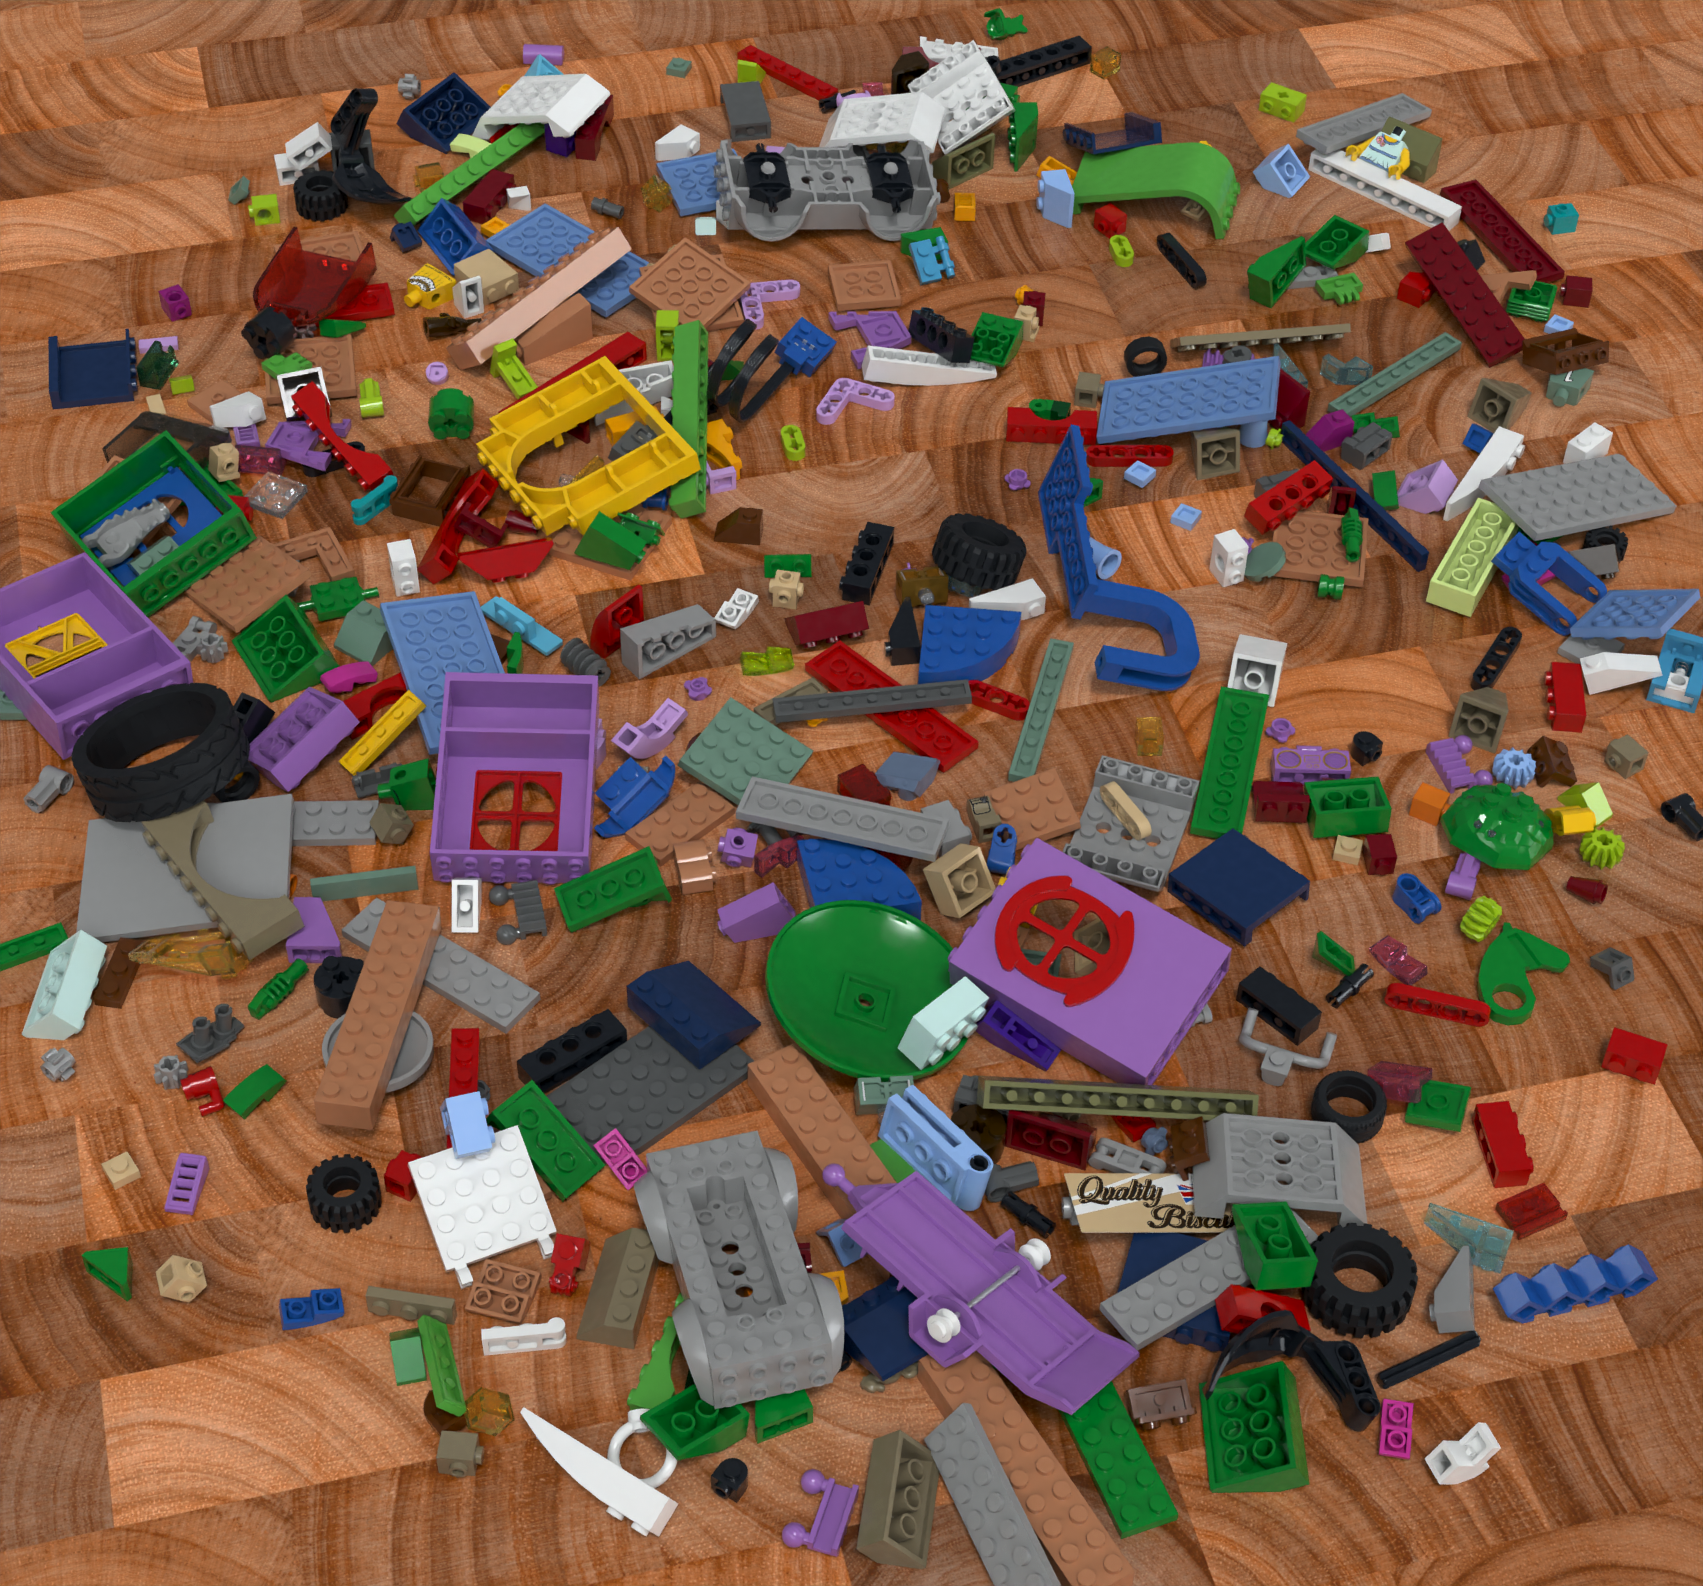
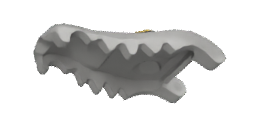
(122, 534)

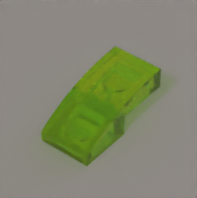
(771, 662)

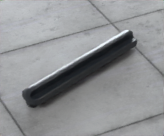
(1428, 1359)

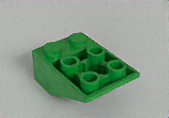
(1022, 132)
(996, 339)

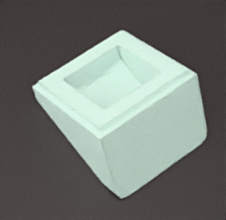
(705, 226)

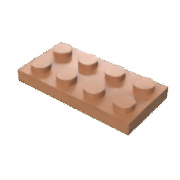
(681, 820)

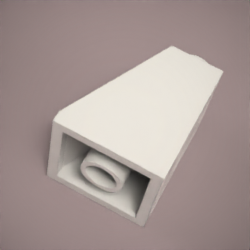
(1257, 666)

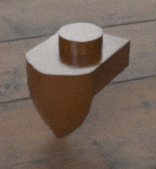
(440, 1419)

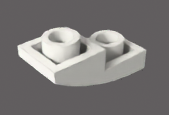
(737, 609)

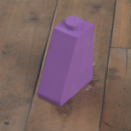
(756, 915)
(318, 936)

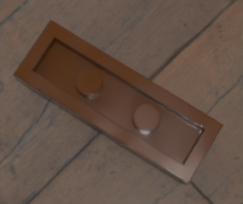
(118, 975)

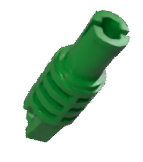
(1351, 534)
(277, 989)

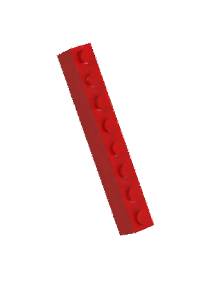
(622, 352)

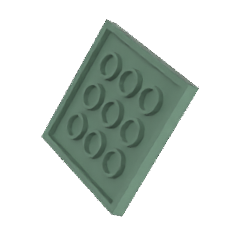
(743, 746)

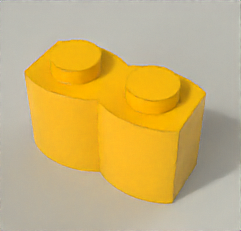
(1571, 820)

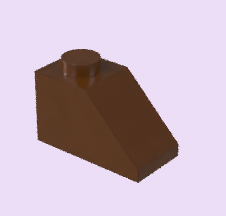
(741, 527)

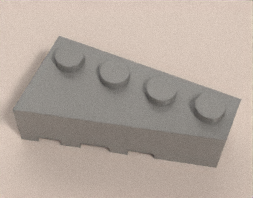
(664, 639)

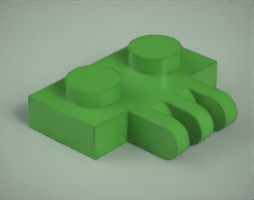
(1340, 288)
(280, 365)

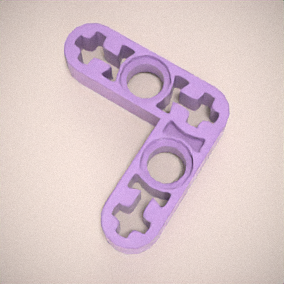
(782, 290)
(878, 399)

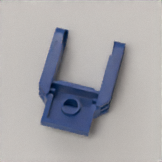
(1528, 563)

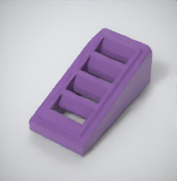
(247, 435)
(187, 1166)

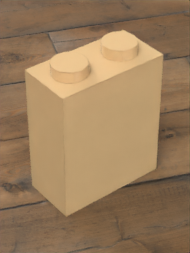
(496, 276)

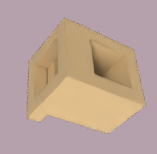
(1028, 316)
(224, 462)

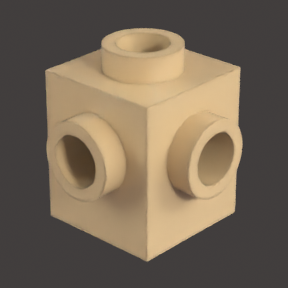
(786, 589)
(181, 1278)

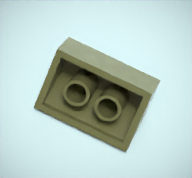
(1423, 149)
(966, 162)

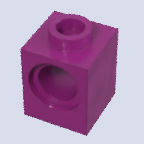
(175, 302)

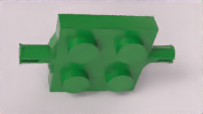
(336, 598)

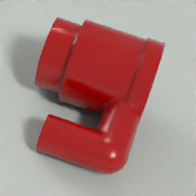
(200, 1085)

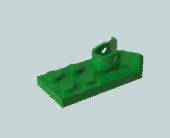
(612, 888)
(550, 1140)

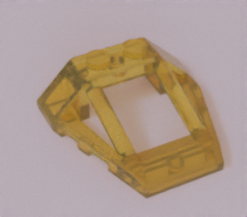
(213, 959)

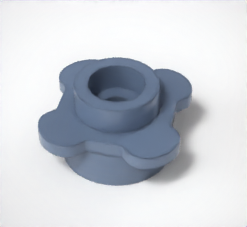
(1154, 1140)

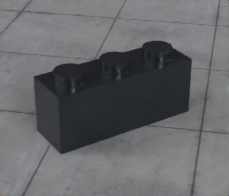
(1279, 1005)

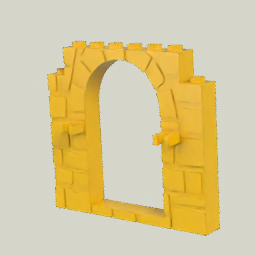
(606, 490)

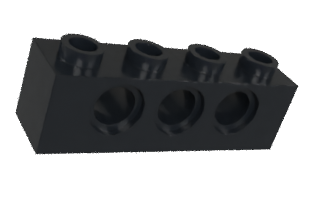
(941, 335)
(867, 563)
(572, 1052)

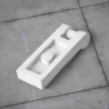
(524, 1337)

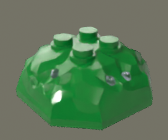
(1499, 827)

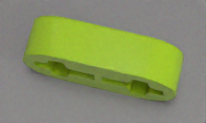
(1121, 251)
(791, 443)

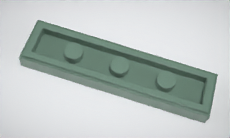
(365, 883)

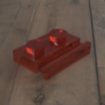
(1531, 1211)

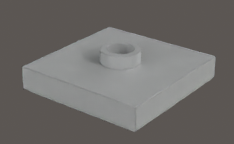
(1577, 648)

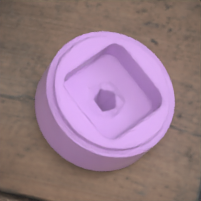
(437, 373)

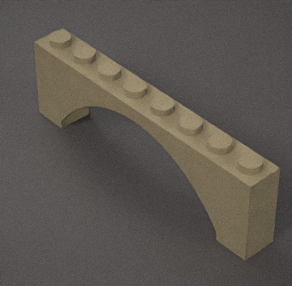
(249, 922)

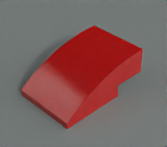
(620, 614)

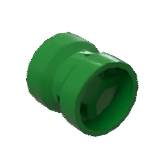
(1331, 587)

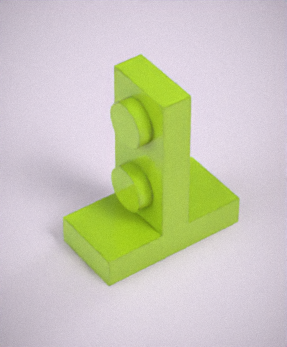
(507, 365)

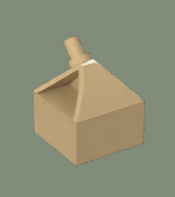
(959, 880)

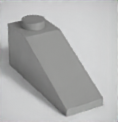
(1455, 1296)

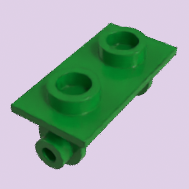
(647, 530)
(787, 562)

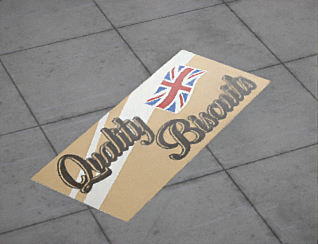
(1139, 1204)

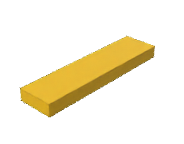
(382, 733)

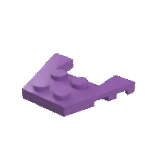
(877, 329)
(298, 442)

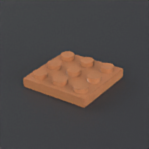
(864, 285)
(1035, 808)

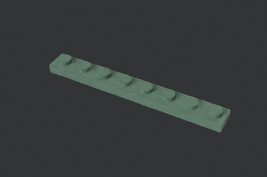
(1396, 375)
(1041, 710)

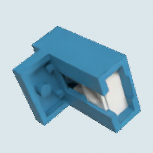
(1681, 670)

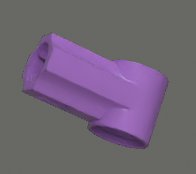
(1463, 878)

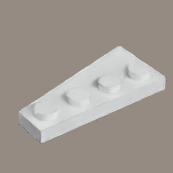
(939, 51)

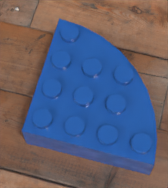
(966, 643)
(852, 872)

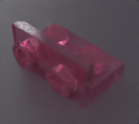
(260, 460)
(1400, 1080)

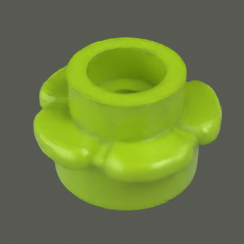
(1274, 438)

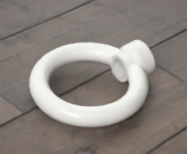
(635, 1425)

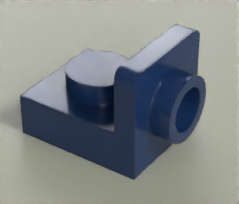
(405, 236)

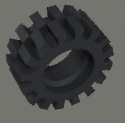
(1607, 536)

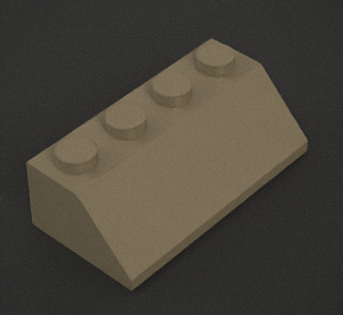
(620, 1290)
(898, 1502)

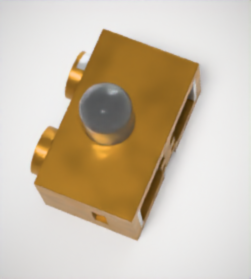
(922, 586)

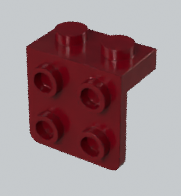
(1280, 802)

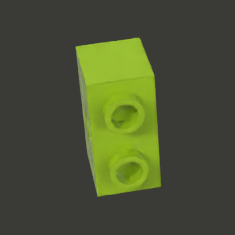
(1282, 102)
(665, 331)

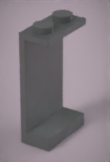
(746, 111)

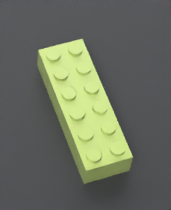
(1468, 564)

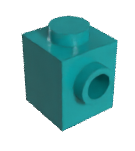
(1561, 218)

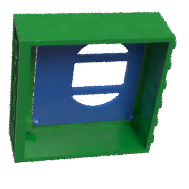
(148, 475)

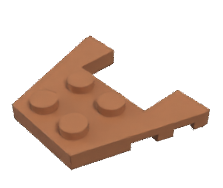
(1501, 282)

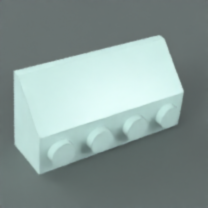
(65, 988)

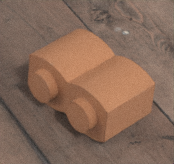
(693, 866)

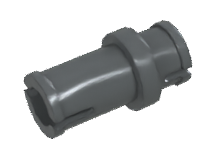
(603, 207)

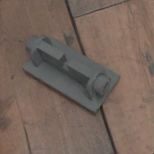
(366, 782)

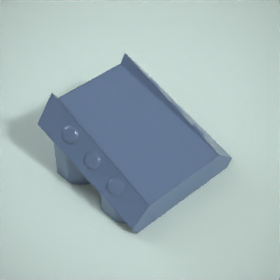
(908, 774)

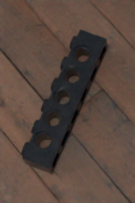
(1045, 62)

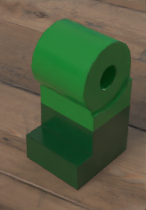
(1050, 409)

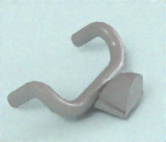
(1278, 1060)

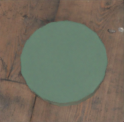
(1264, 561)

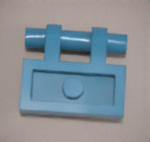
(925, 261)

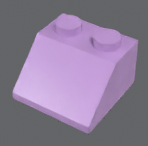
(1427, 488)

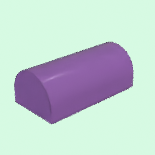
(552, 53)

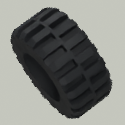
(978, 551)
(1354, 1310)

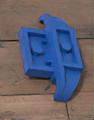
(633, 795)

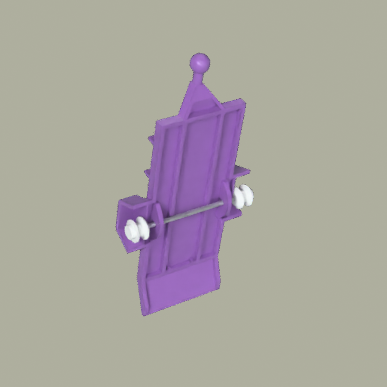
(980, 1292)

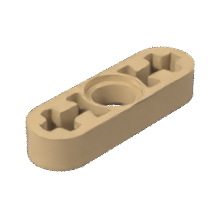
(1125, 810)

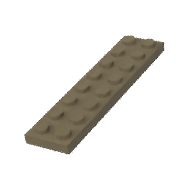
(1267, 337)

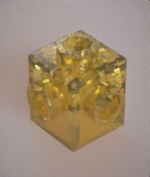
(656, 194)

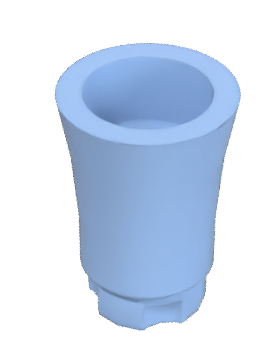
(1253, 434)
(1105, 558)

